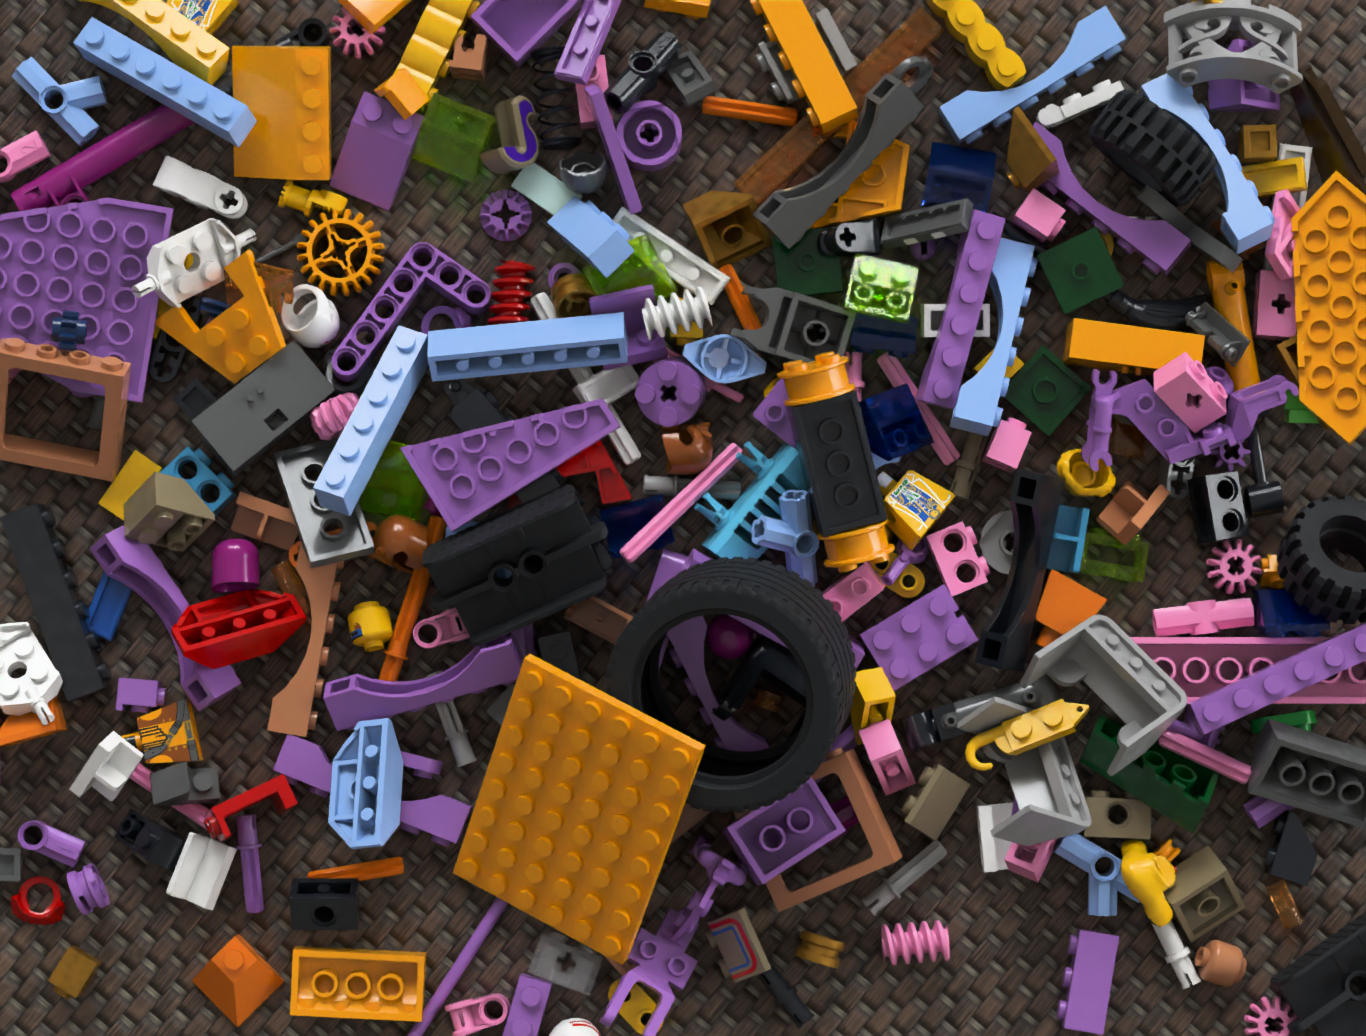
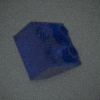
(958, 174)
(894, 423)
(1279, 613)

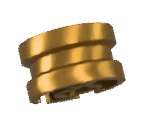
(572, 296)
(819, 949)

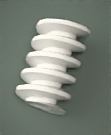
(676, 312)

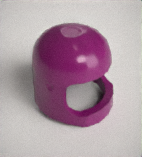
(235, 562)
(729, 637)

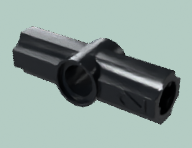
(642, 72)

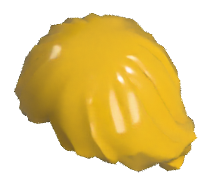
(1081, 478)

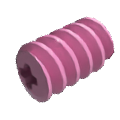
(915, 942)

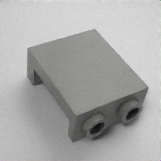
(837, 47)

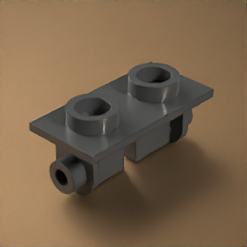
(1218, 333)

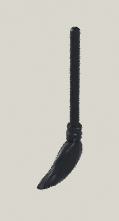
(1144, 313)

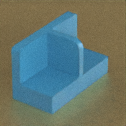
(1068, 539)

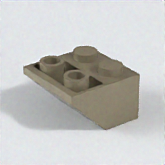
(166, 513)
(934, 800)

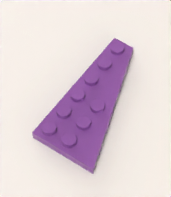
(489, 464)

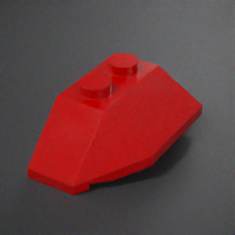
(237, 627)

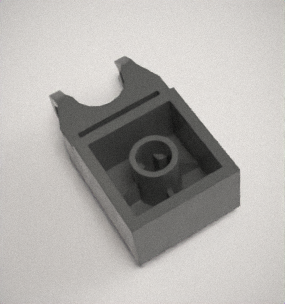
(787, 322)

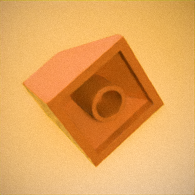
(29, 726)
(237, 980)

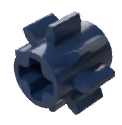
(69, 330)

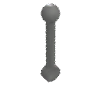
(298, 238)

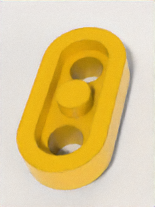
(898, 587)
(636, 1006)

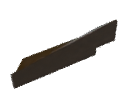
(1328, 130)

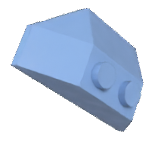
(367, 785)

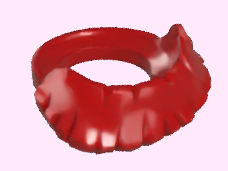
(21, 907)

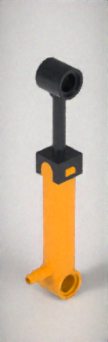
(1230, 301)

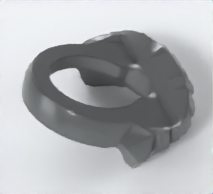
(920, 75)
(364, 377)

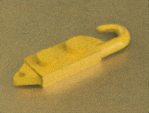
(1028, 731)

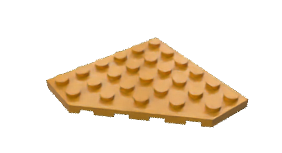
(1332, 305)

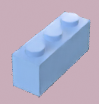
(592, 235)

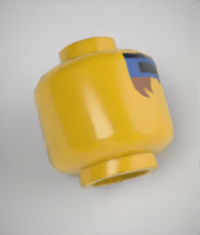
(370, 626)

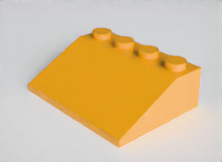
(292, 106)

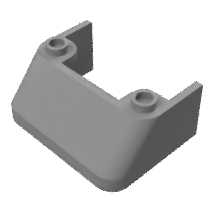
(1120, 676)
(1041, 780)

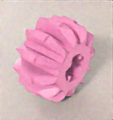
(353, 41)
(332, 416)
(1222, 567)
(1273, 1011)

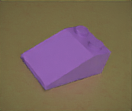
(376, 152)
(783, 833)

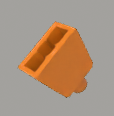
(1063, 606)

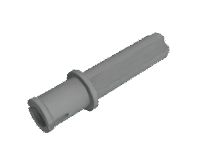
(673, 486)
(455, 731)
(904, 877)

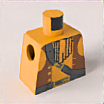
(168, 734)

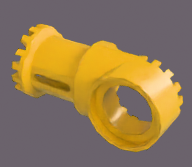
(306, 200)

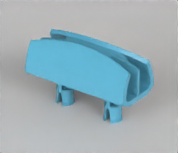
(732, 527)

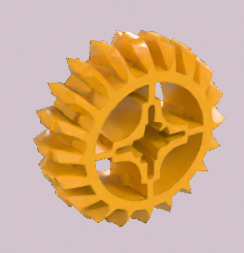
(326, 259)

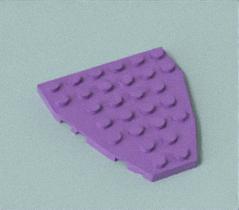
(83, 262)

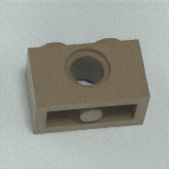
(1133, 826)

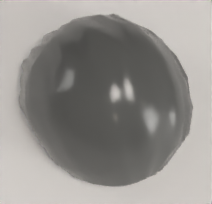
(584, 172)

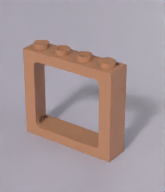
(77, 365)
(872, 821)

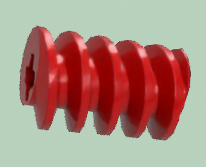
(511, 293)

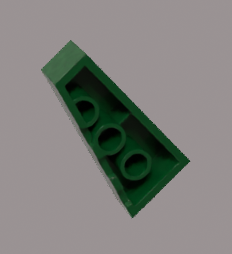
(1158, 777)

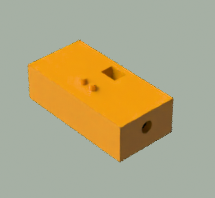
(1126, 346)

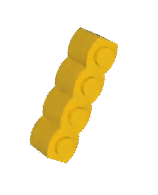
(981, 40)
(434, 41)

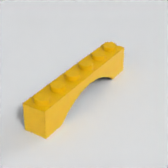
(176, 35)

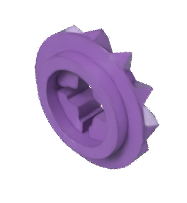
(517, 225)

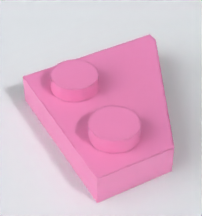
(1280, 245)

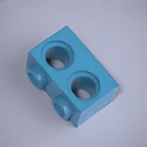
(204, 477)

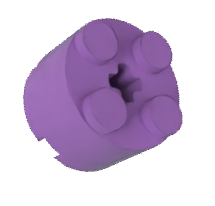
(662, 122)
(653, 396)

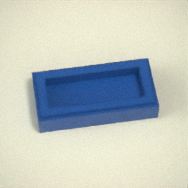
(108, 607)

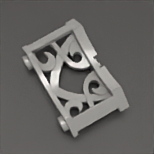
(1263, 64)

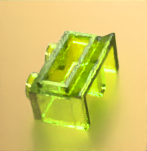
(1110, 570)

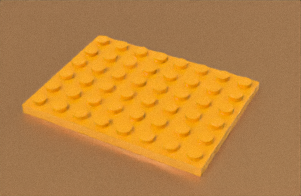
(577, 808)

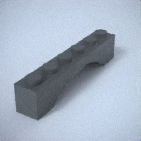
(883, 116)

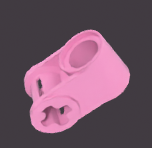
(446, 629)
(475, 1014)

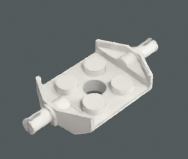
(212, 250)
(39, 684)

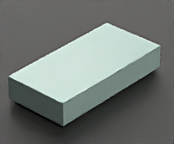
(543, 188)

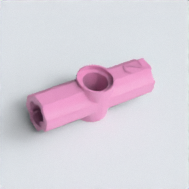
(22, 155)
(1203, 617)

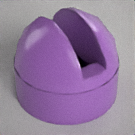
(915, 250)

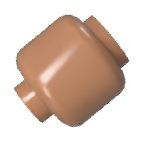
(1220, 963)

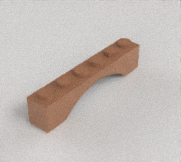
(293, 706)

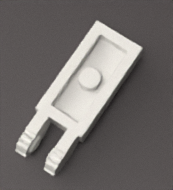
(1077, 105)

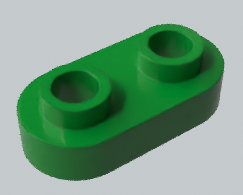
(1301, 720)

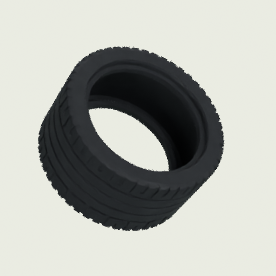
(799, 619)

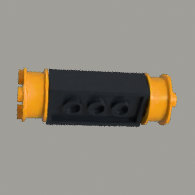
(836, 461)

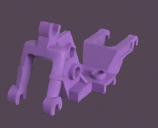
(1164, 427)
(661, 956)

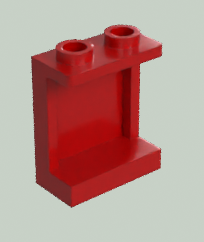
(276, 788)

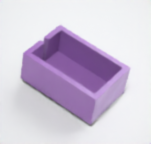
(522, 25)
(918, 637)

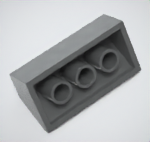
(1310, 772)

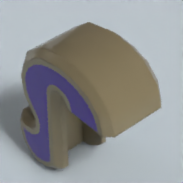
(517, 138)

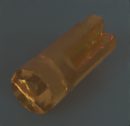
(1284, 904)

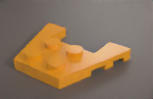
(874, 191)
(240, 335)

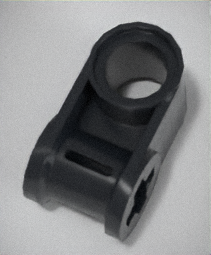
(850, 239)

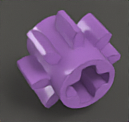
(1238, 454)

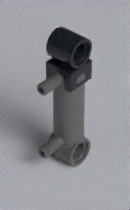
(942, 721)

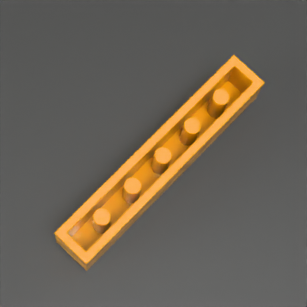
(809, 62)

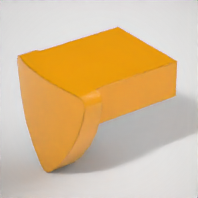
(402, 93)

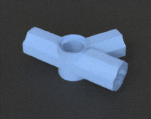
(76, 98)
(791, 534)
(1101, 887)

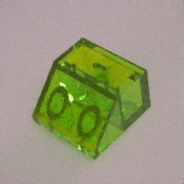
(453, 137)
(638, 270)
(881, 288)
(393, 486)

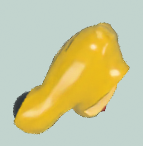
(1147, 879)

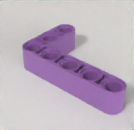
(401, 301)

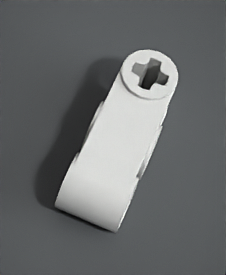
(199, 188)

